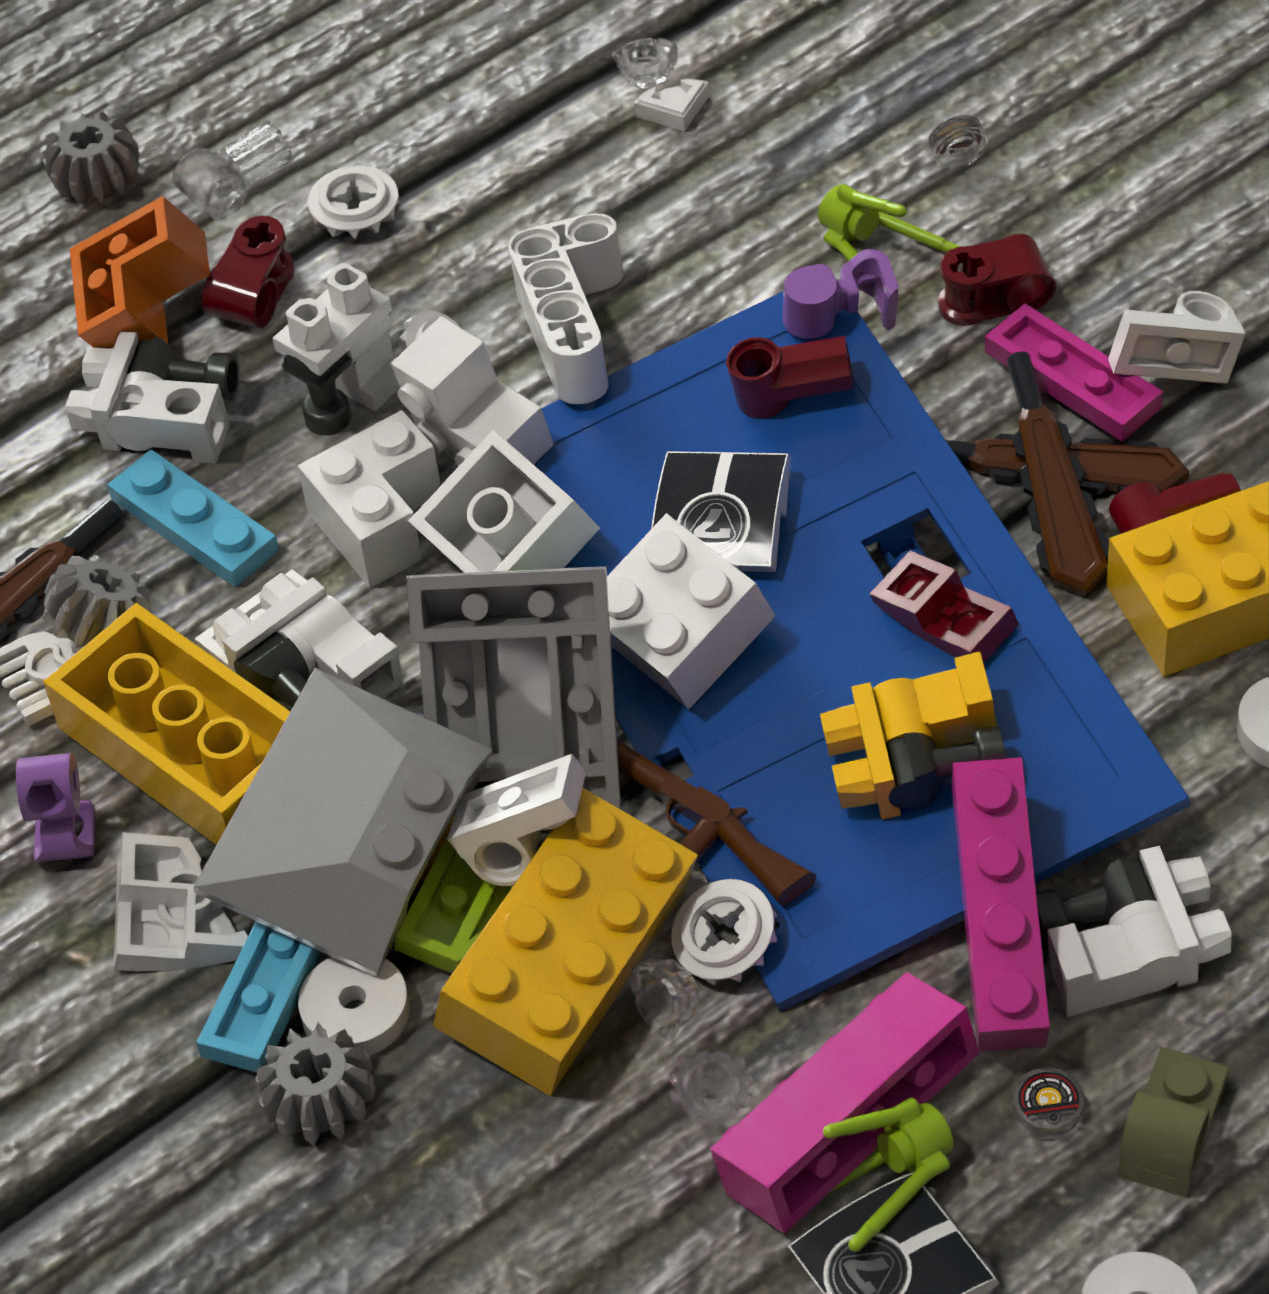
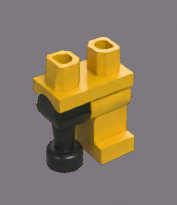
(911, 736)

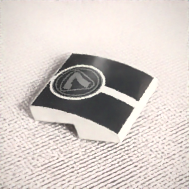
(728, 502)
(911, 1255)

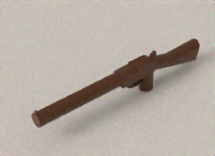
(716, 820)

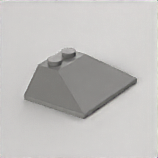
(521, 667)
(342, 821)

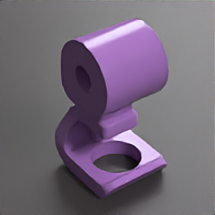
(815, 295)
(51, 795)

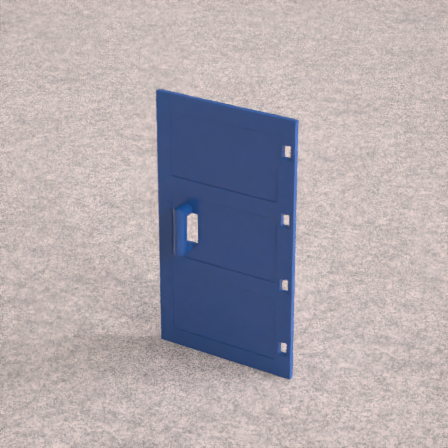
(858, 476)

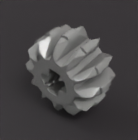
(91, 158)
(89, 597)
(315, 1084)

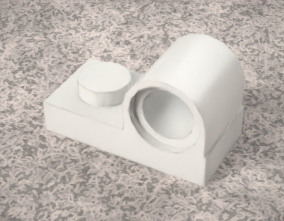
(1190, 344)
(503, 822)

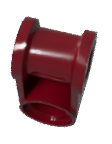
(250, 274)
(997, 278)

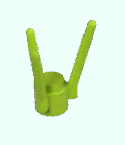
(856, 215)
(913, 1141)

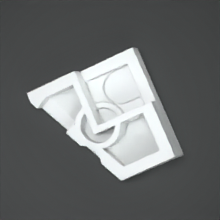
(159, 915)

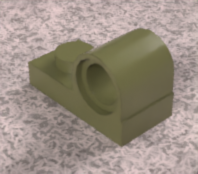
(1172, 1122)

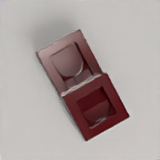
(941, 610)

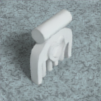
(41, 656)

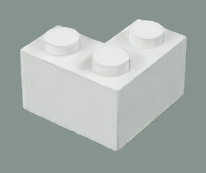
(458, 399)
(367, 494)

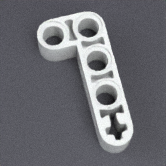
(552, 274)

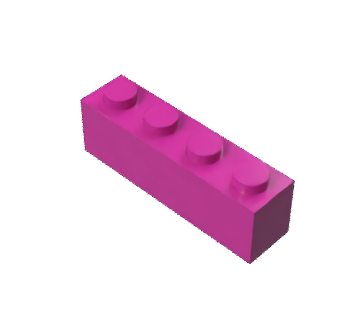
(1000, 905)
(894, 1050)

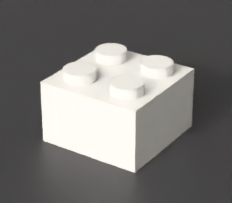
(503, 514)
(682, 610)

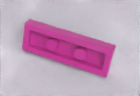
(1075, 372)

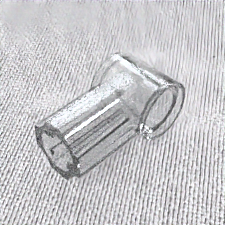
(221, 179)

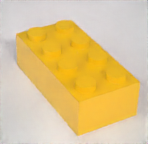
(1196, 580)
(166, 718)
(564, 942)

